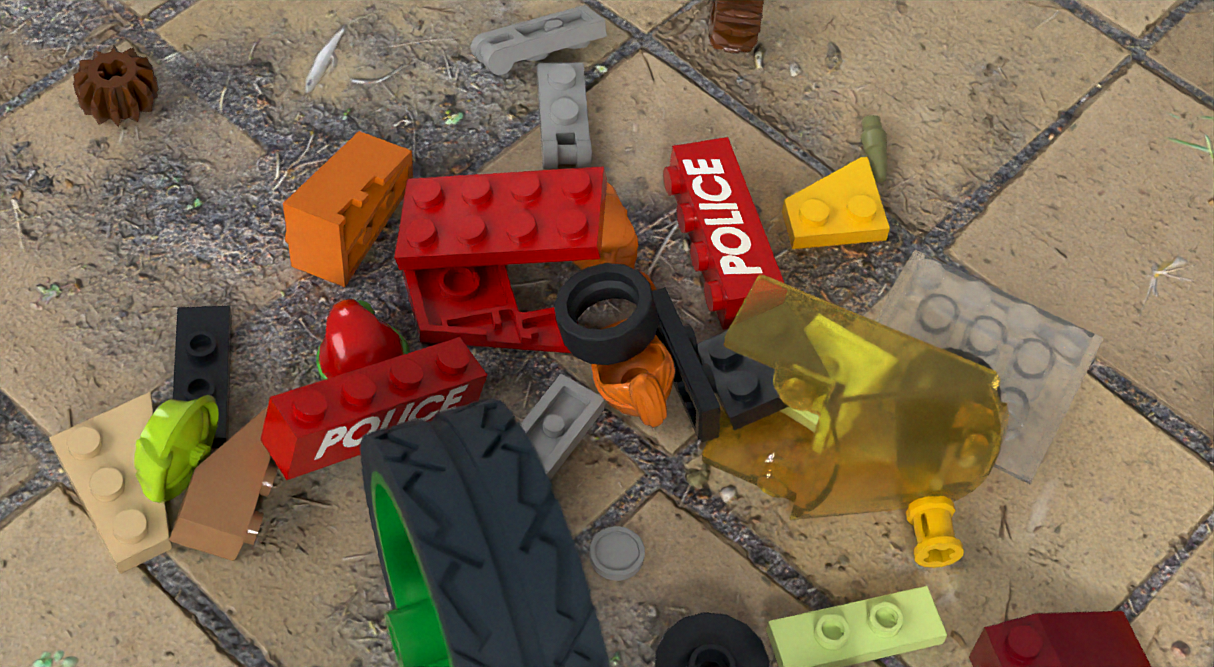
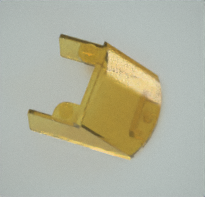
(890, 410)

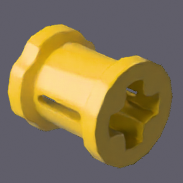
(934, 531)

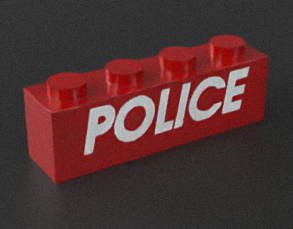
(721, 223)
(329, 417)

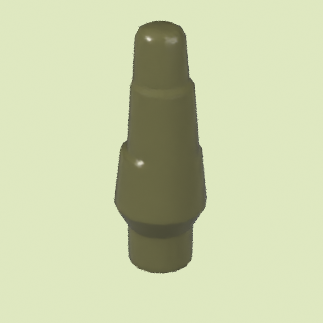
(875, 146)

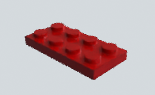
(502, 218)

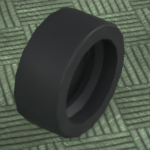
(600, 284)

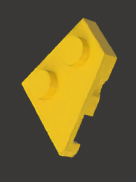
(837, 210)

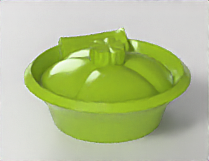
(174, 445)

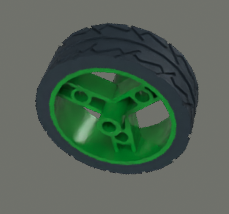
(476, 546)

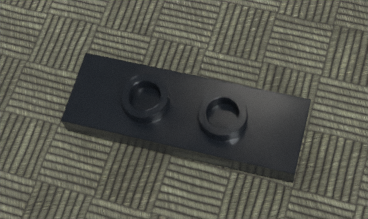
(204, 360)
(692, 380)

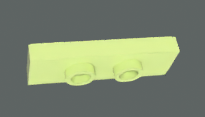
(858, 631)

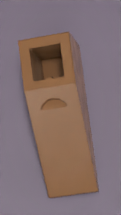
(223, 495)

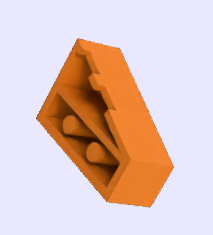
(345, 207)

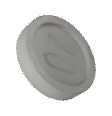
(617, 553)

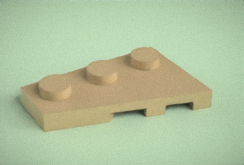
(102, 472)

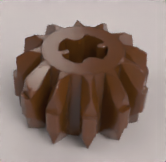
(735, 24)
(115, 86)

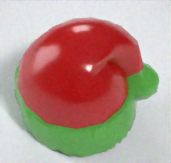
(356, 339)

